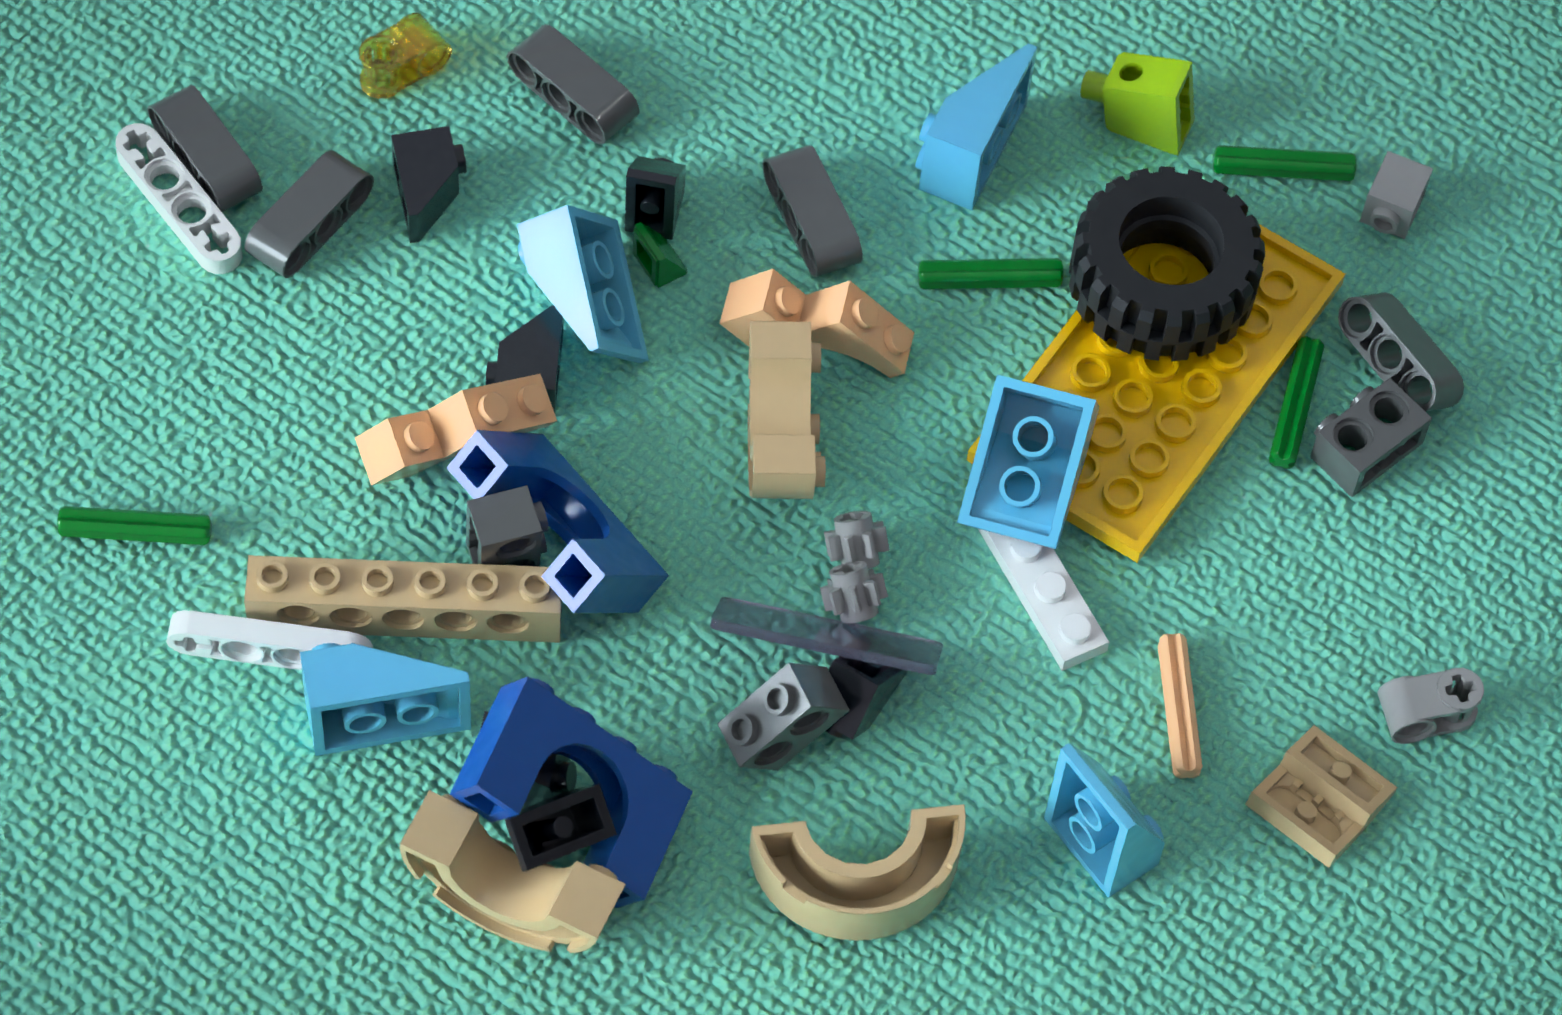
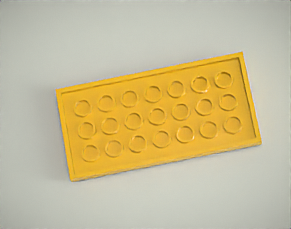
(1169, 417)

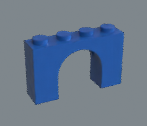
(603, 562)
(532, 724)

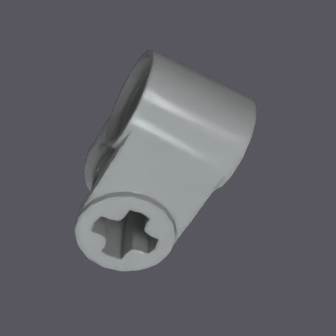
(1429, 706)

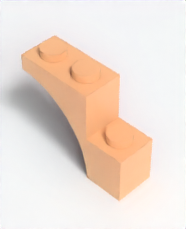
(839, 315)
(425, 438)

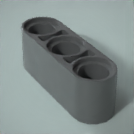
(573, 84)
(205, 147)
(812, 211)
(309, 213)
(1380, 346)

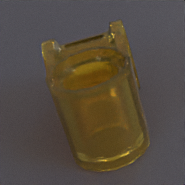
(404, 50)

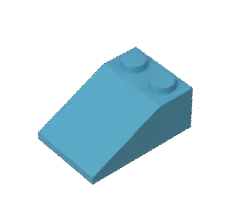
(974, 129)
(586, 276)
(1028, 461)
(379, 697)
(1100, 822)

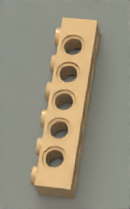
(405, 598)

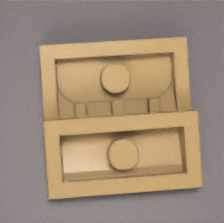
(1321, 796)

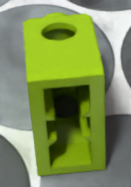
(1145, 99)

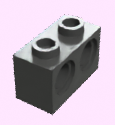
(1376, 442)
(506, 529)
(783, 716)

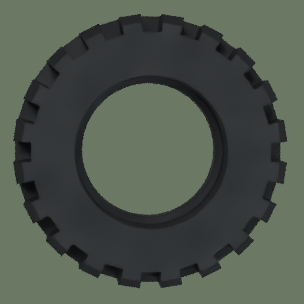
(1176, 212)

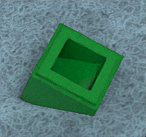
(656, 256)

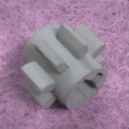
(856, 538)
(853, 592)

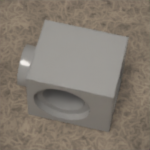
(1396, 195)

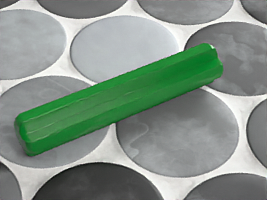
(1284, 163)
(990, 273)
(1296, 402)
(134, 525)

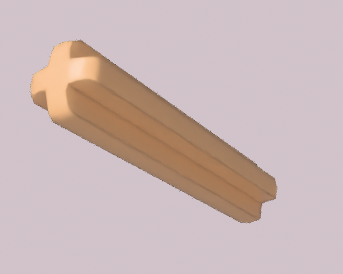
(1179, 706)

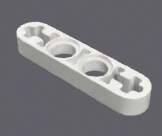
(174, 200)
(250, 639)

